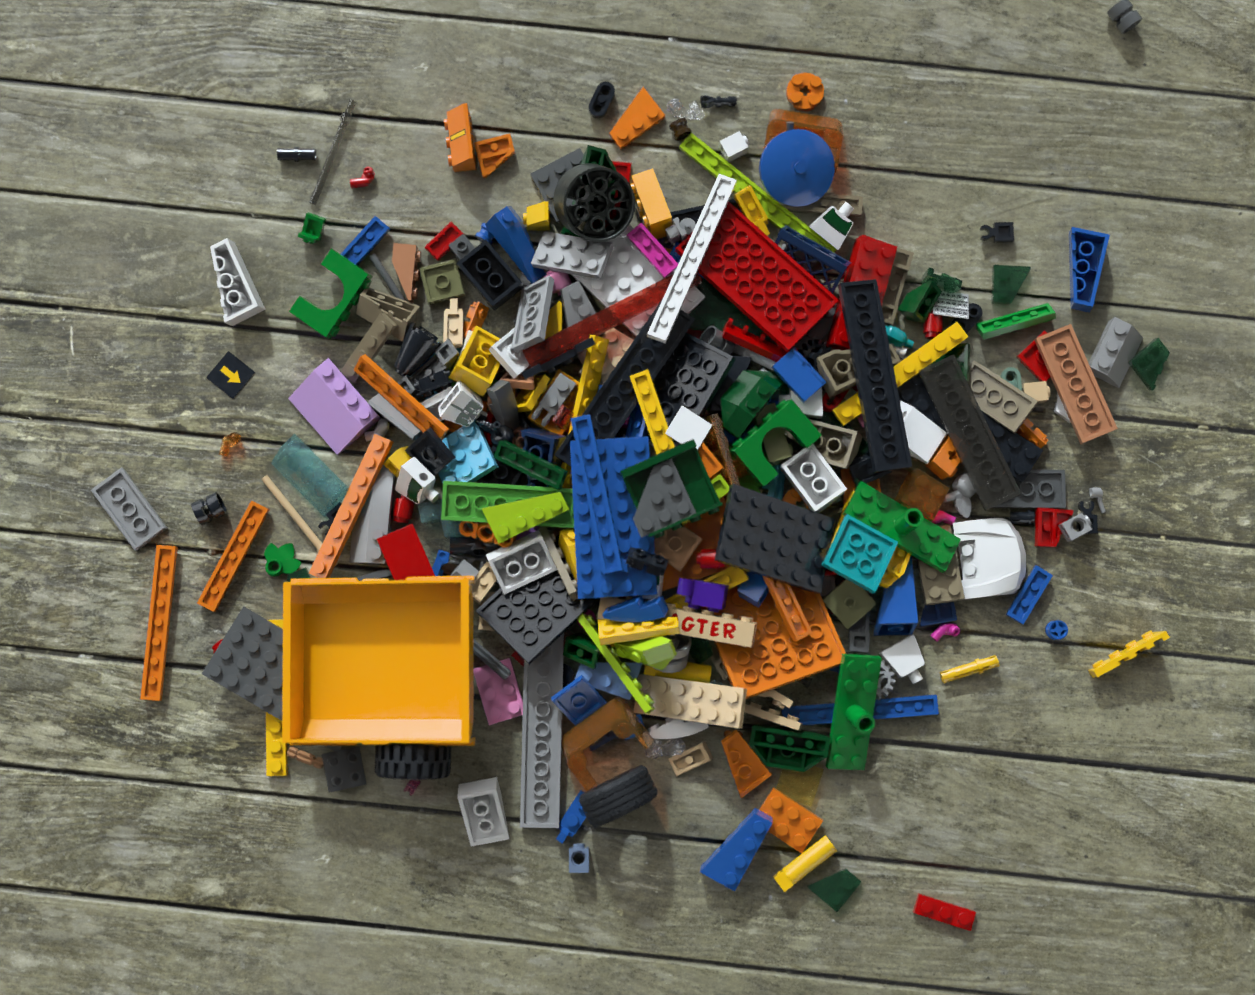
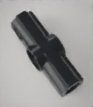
(471, 546)

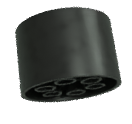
(569, 186)

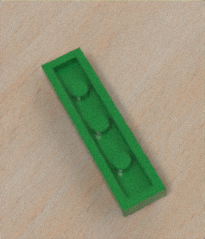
(1016, 321)

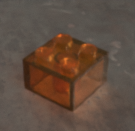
(922, 493)

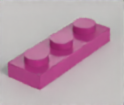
(652, 250)

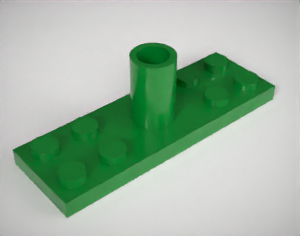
(905, 525)
(853, 711)

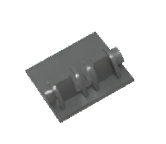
(344, 769)

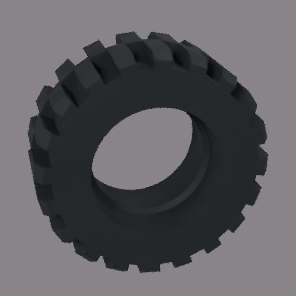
(412, 761)

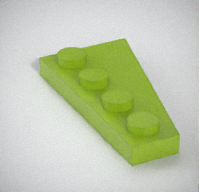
(518, 516)

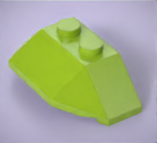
(653, 652)

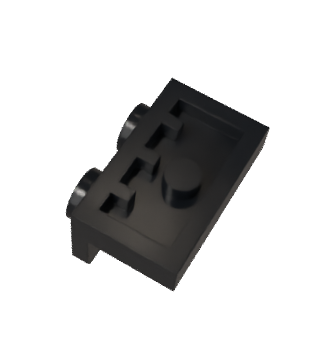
(862, 470)

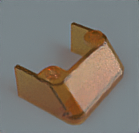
(826, 127)
(614, 716)

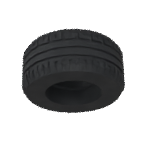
(618, 796)

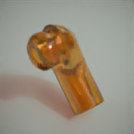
(228, 442)

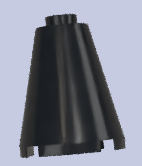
(415, 349)

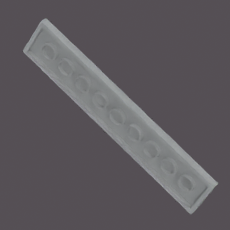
(542, 739)

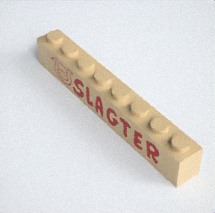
(702, 624)

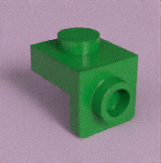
(312, 228)

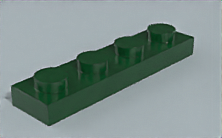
(530, 464)

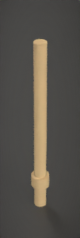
(292, 512)

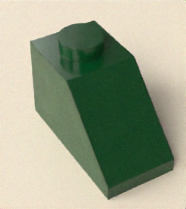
(920, 301)
(581, 649)

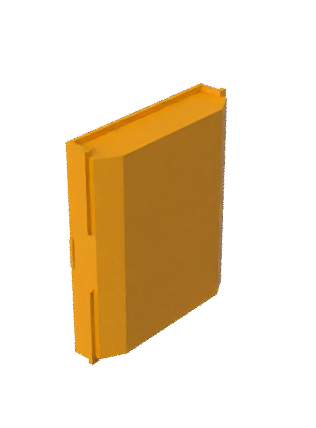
(378, 661)

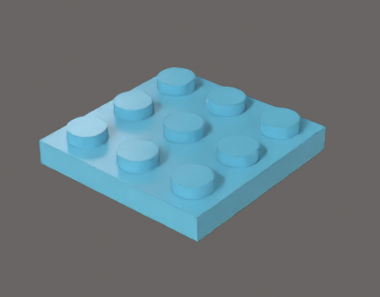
(472, 455)

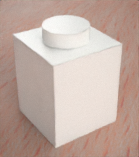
(734, 146)

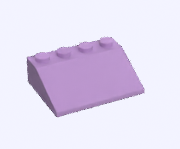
(333, 407)

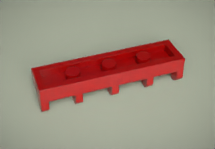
(752, 342)

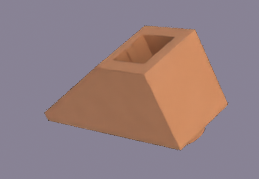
(405, 263)

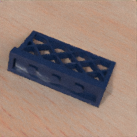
(816, 251)

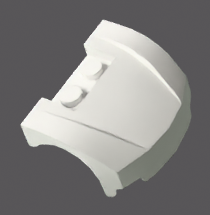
(990, 557)

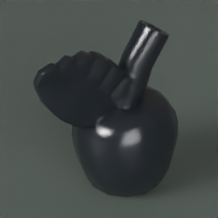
(497, 431)

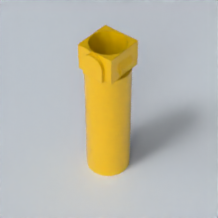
(692, 672)
(804, 863)

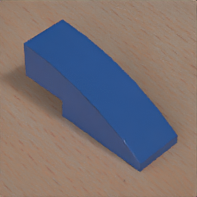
(637, 610)

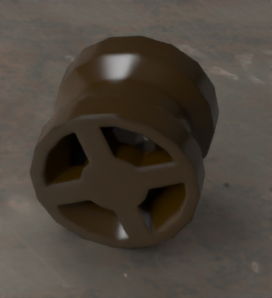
(680, 129)

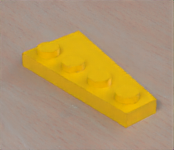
(617, 631)
(1100, 667)

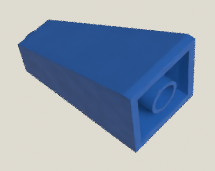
(898, 607)

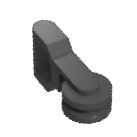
(457, 558)

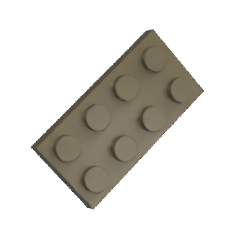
(999, 398)
(940, 586)

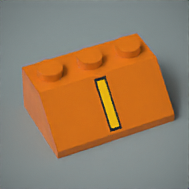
(460, 139)

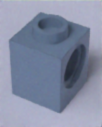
(575, 867)

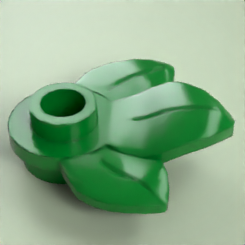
(283, 557)

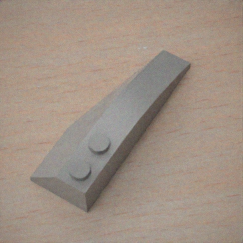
(374, 520)

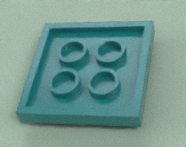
(860, 553)

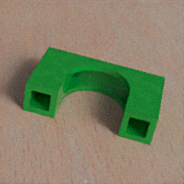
(354, 282)
(749, 450)

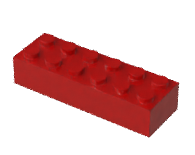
(869, 261)

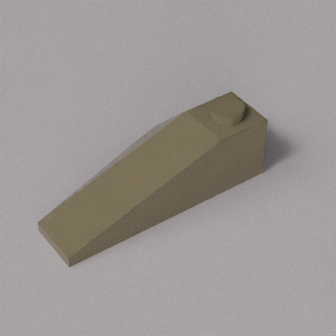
(838, 370)
(836, 444)

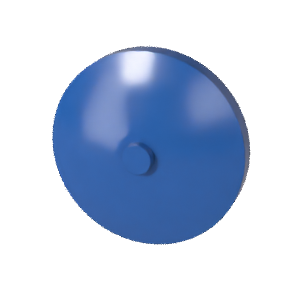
(796, 167)

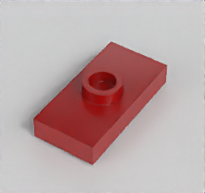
(439, 245)

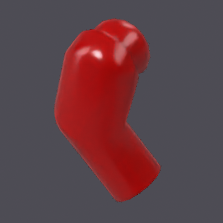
(365, 180)

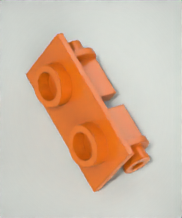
(477, 314)
(1035, 436)

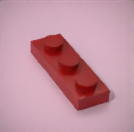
(944, 912)

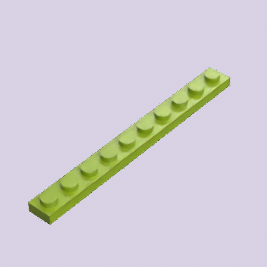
(776, 213)

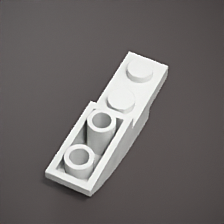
(676, 729)

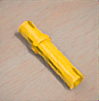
(977, 666)

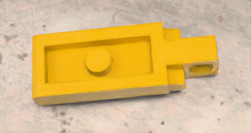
(752, 208)

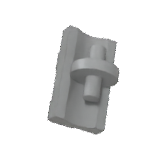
(680, 230)

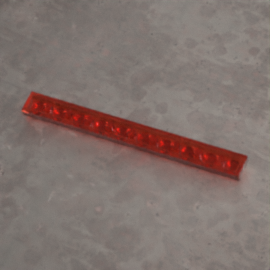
(600, 322)

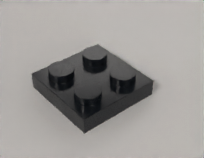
(430, 452)

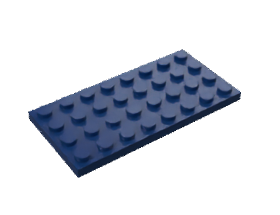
(591, 582)

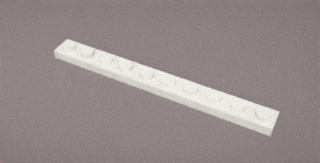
(691, 259)

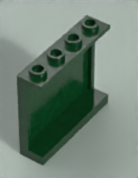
(691, 473)

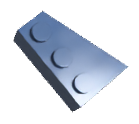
(606, 679)

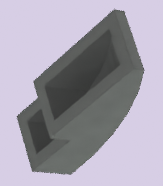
(504, 404)

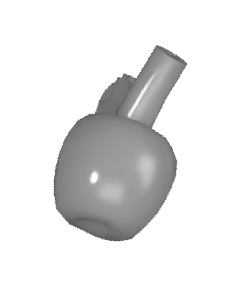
(962, 492)

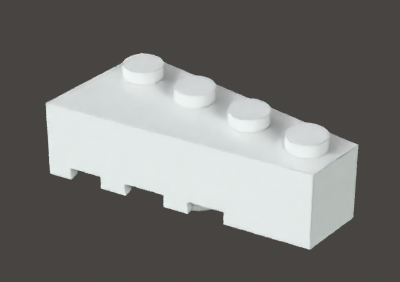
(236, 287)

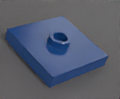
(578, 700)

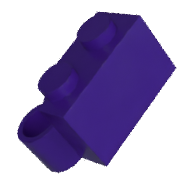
(703, 593)

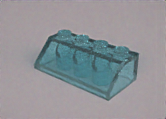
(309, 475)

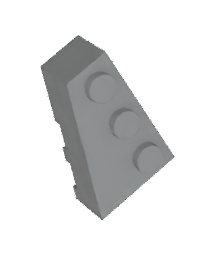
(575, 304)

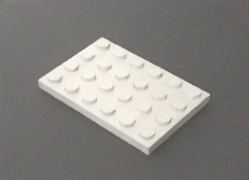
(628, 274)

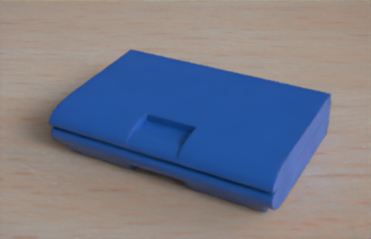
(798, 375)

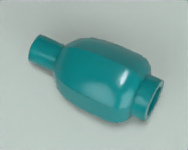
(898, 337)

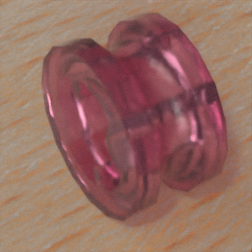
(412, 786)

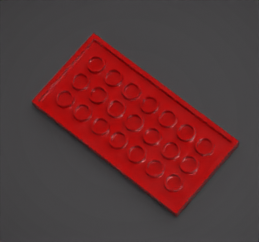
(762, 280)

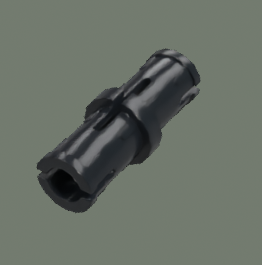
(296, 154)

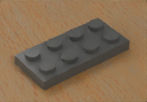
(1040, 490)

